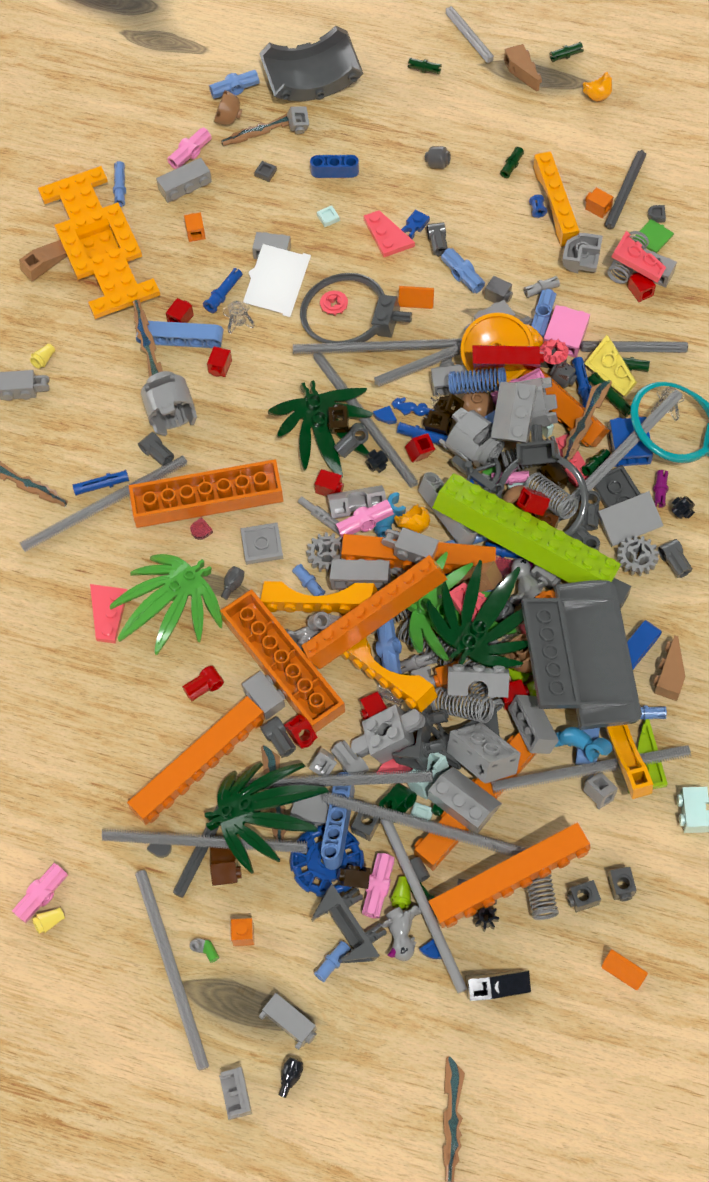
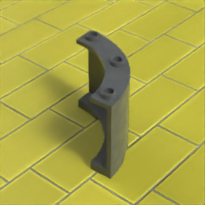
(312, 69)

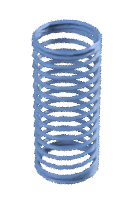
(453, 381)

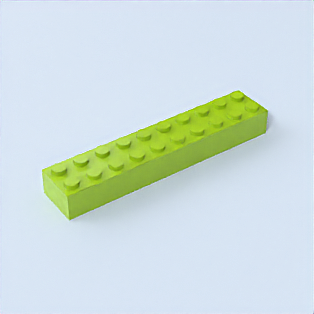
(522, 533)

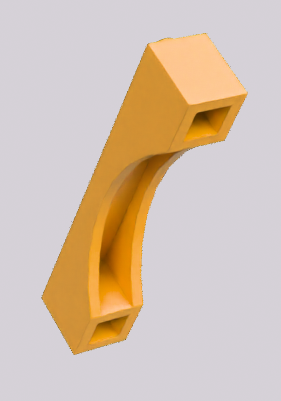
(549, 177)
(280, 597)
(413, 689)
(630, 761)

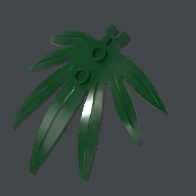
(315, 415)
(472, 637)
(245, 806)

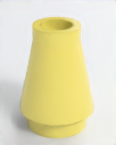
(42, 356)
(45, 921)

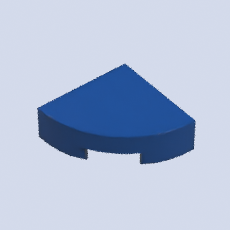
(385, 415)
(430, 950)

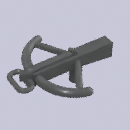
(467, 468)

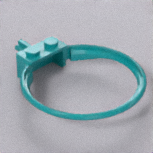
(677, 458)

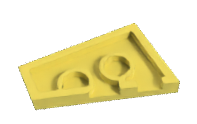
(611, 366)

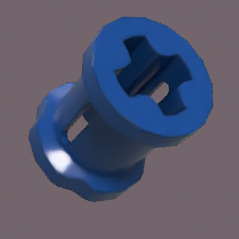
(538, 206)

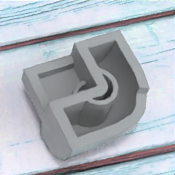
(582, 252)

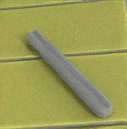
(469, 34)

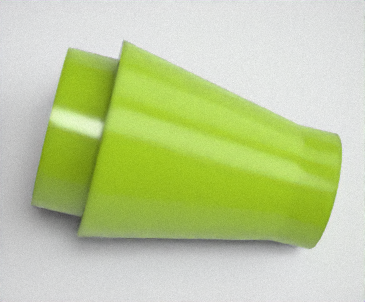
(401, 896)

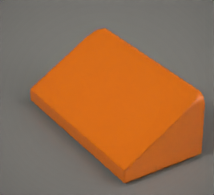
(416, 297)
(624, 970)

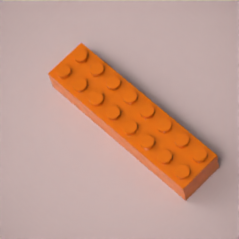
(205, 493)
(282, 660)

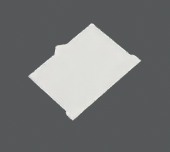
(276, 279)

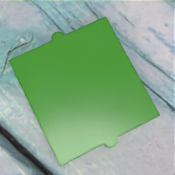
(656, 234)

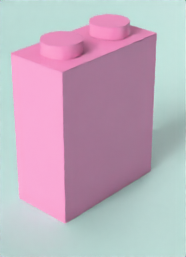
(569, 327)

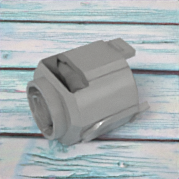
(168, 402)
(543, 402)
(472, 439)

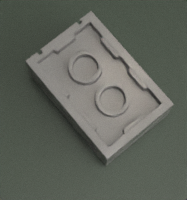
(483, 752)

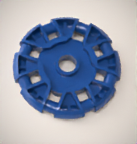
(315, 866)

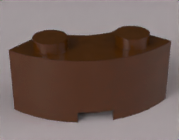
(224, 867)

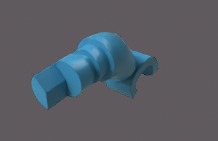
(386, 523)
(575, 737)

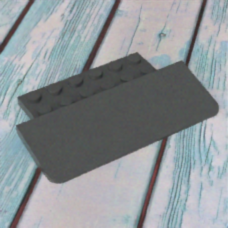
(582, 654)

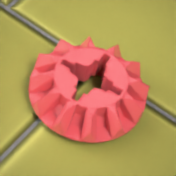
(331, 297)
(559, 356)

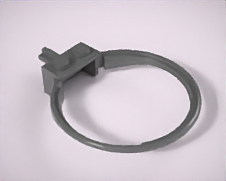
(385, 314)
(547, 452)

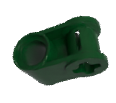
(399, 799)

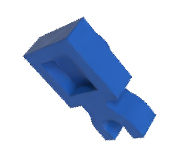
(415, 222)

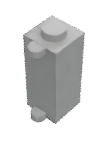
(289, 1020)

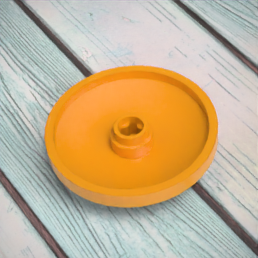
(495, 330)

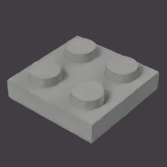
(261, 543)

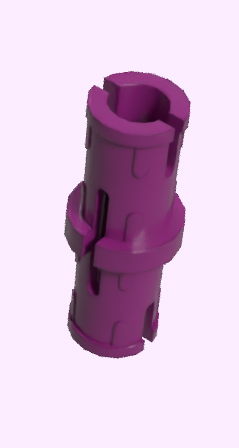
(661, 488)

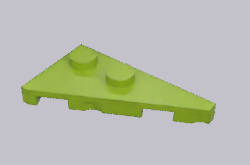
(648, 744)

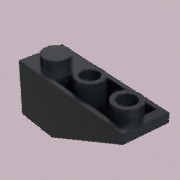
(497, 985)

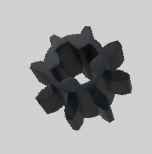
(376, 461)
(683, 507)
(486, 924)

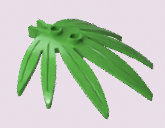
(178, 585)
(420, 618)

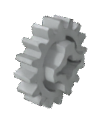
(326, 551)
(647, 557)

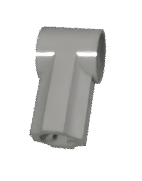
(326, 619)
(348, 759)

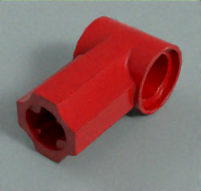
(208, 680)

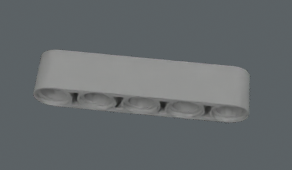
(429, 489)

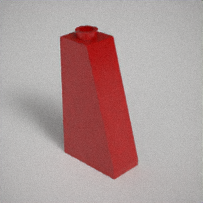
(506, 356)

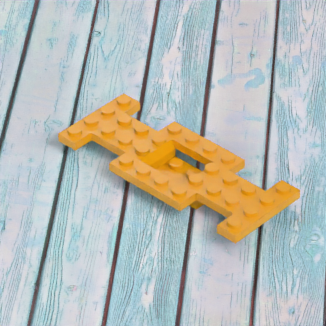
(92, 245)

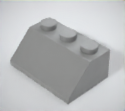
(514, 412)
(463, 800)

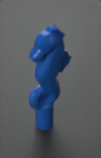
(407, 407)

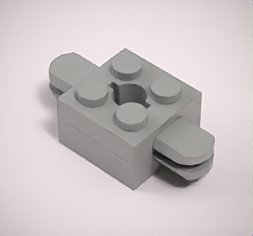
(382, 742)

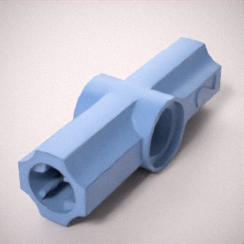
(234, 83)
(462, 270)
(543, 311)
(389, 647)

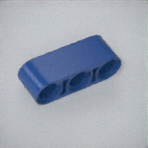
(334, 166)
(642, 641)

